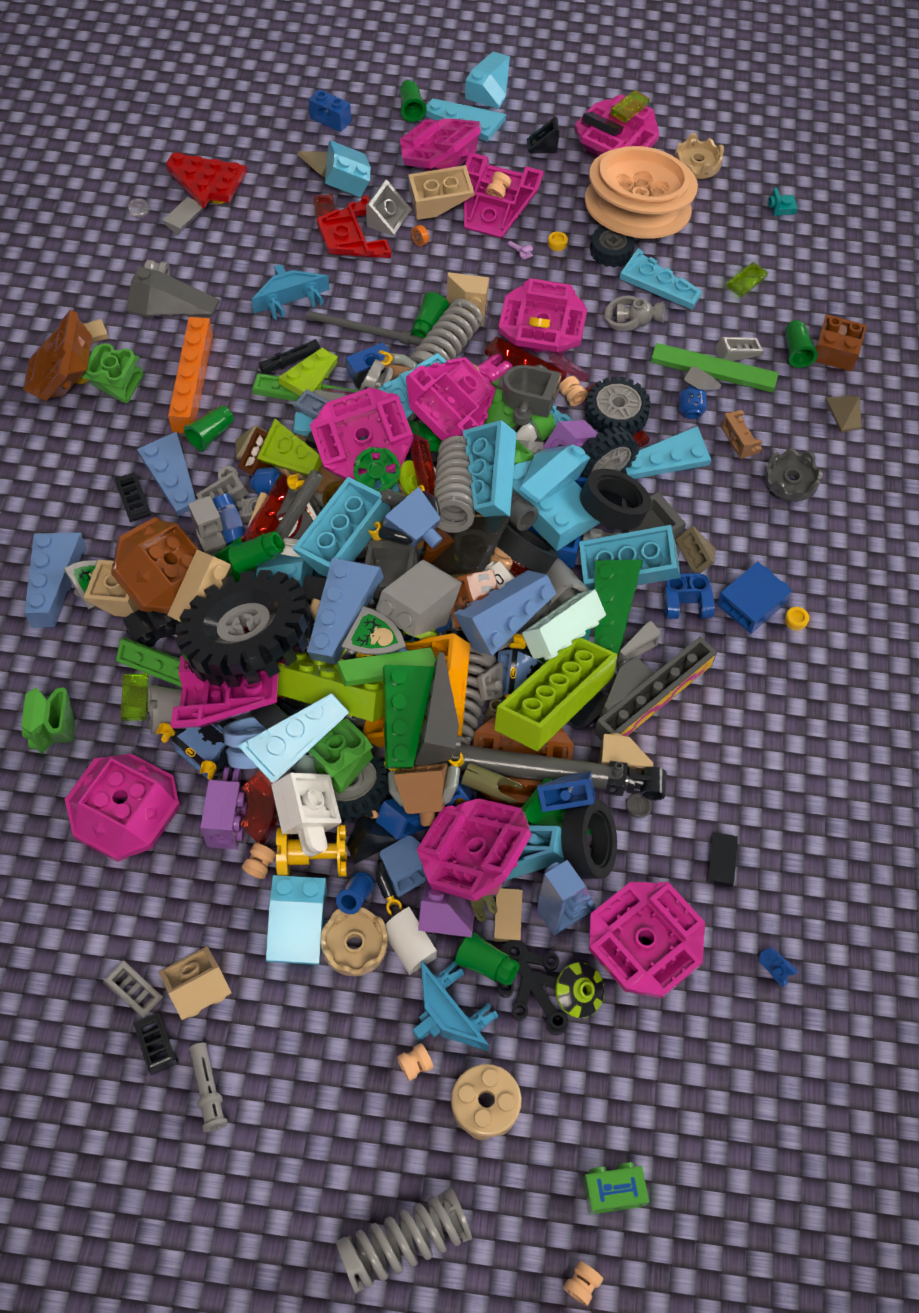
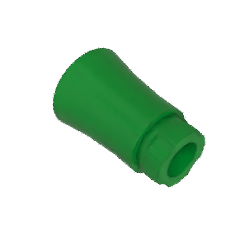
(412, 104)
(429, 313)
(800, 346)
(208, 428)
(255, 552)
(486, 960)

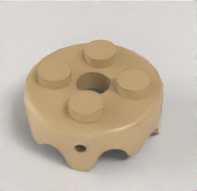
(706, 151)
(345, 926)
(481, 1121)

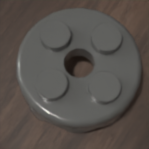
(801, 467)

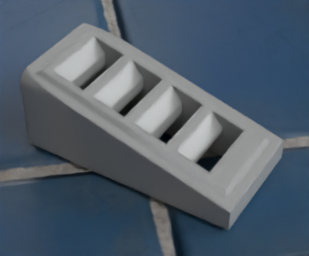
(738, 348)
(701, 379)
(226, 483)
(642, 642)
(123, 968)

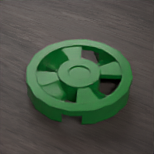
(377, 468)

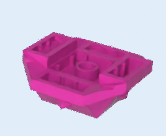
(637, 131)
(440, 143)
(544, 301)
(359, 415)
(124, 827)
(473, 847)
(652, 913)

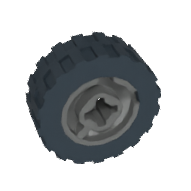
(611, 248)

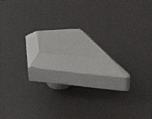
(491, 682)

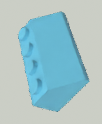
(342, 526)
(652, 545)

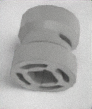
(163, 267)

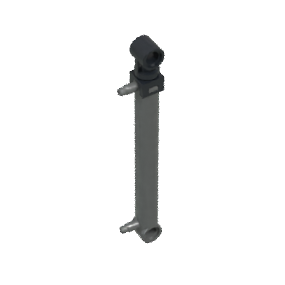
(610, 777)

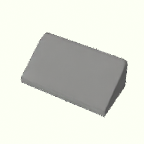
(182, 215)

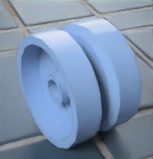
(236, 734)

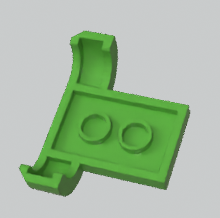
(500, 411)

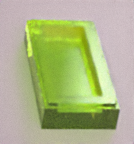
(630, 106)
(747, 279)
(134, 697)

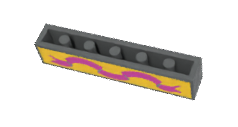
(657, 690)

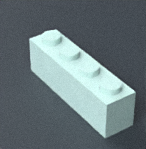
(564, 624)

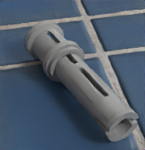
(209, 1099)

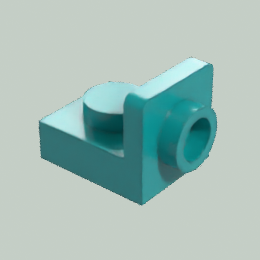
(782, 204)

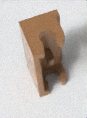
(739, 435)

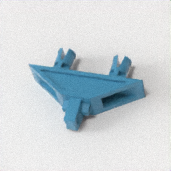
(289, 287)
(444, 1015)

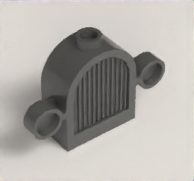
(529, 391)
(660, 515)
(393, 560)

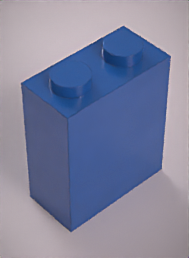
(754, 597)

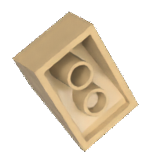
(439, 190)

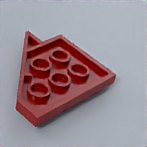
(205, 177)

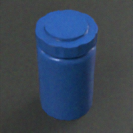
(355, 892)

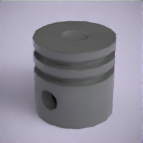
(522, 512)

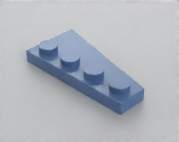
(169, 470)

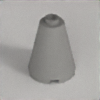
(565, 583)
(161, 704)

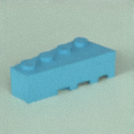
(491, 466)

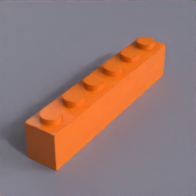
(190, 373)

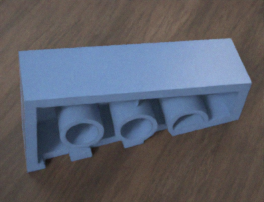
(47, 577)
(345, 593)
(504, 611)
(563, 898)

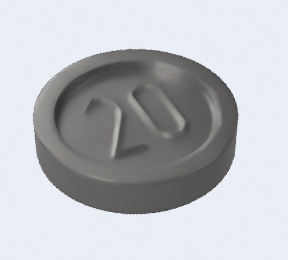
(638, 806)

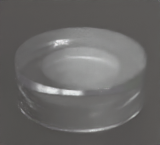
(138, 208)

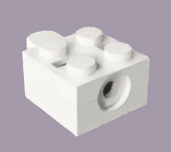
(307, 808)

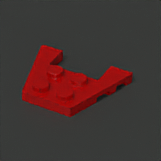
(344, 236)

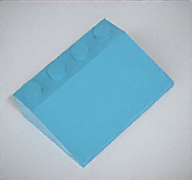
(560, 515)

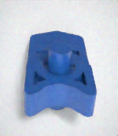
(777, 965)

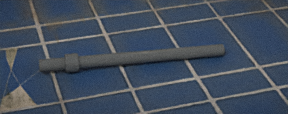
(404, 337)

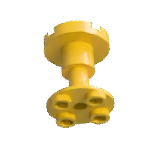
(290, 852)

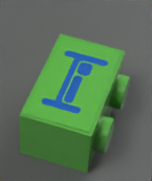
(615, 1189)

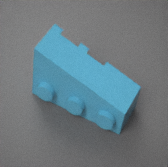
(540, 852)

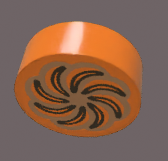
(420, 235)

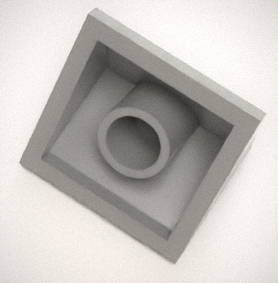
(386, 209)

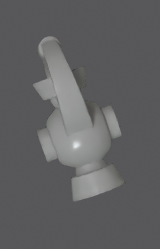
(639, 313)

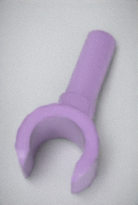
(523, 251)

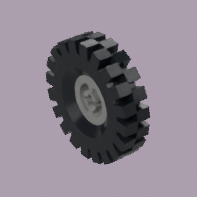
(215, 636)

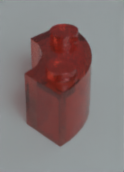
(261, 810)

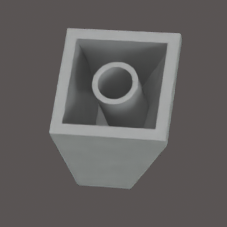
(420, 599)

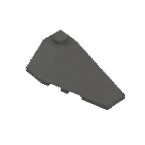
(160, 294)
(440, 731)

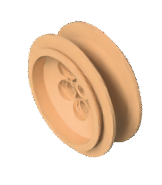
(640, 192)

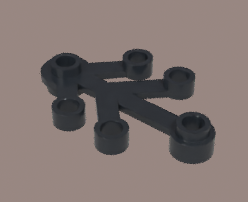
(533, 982)

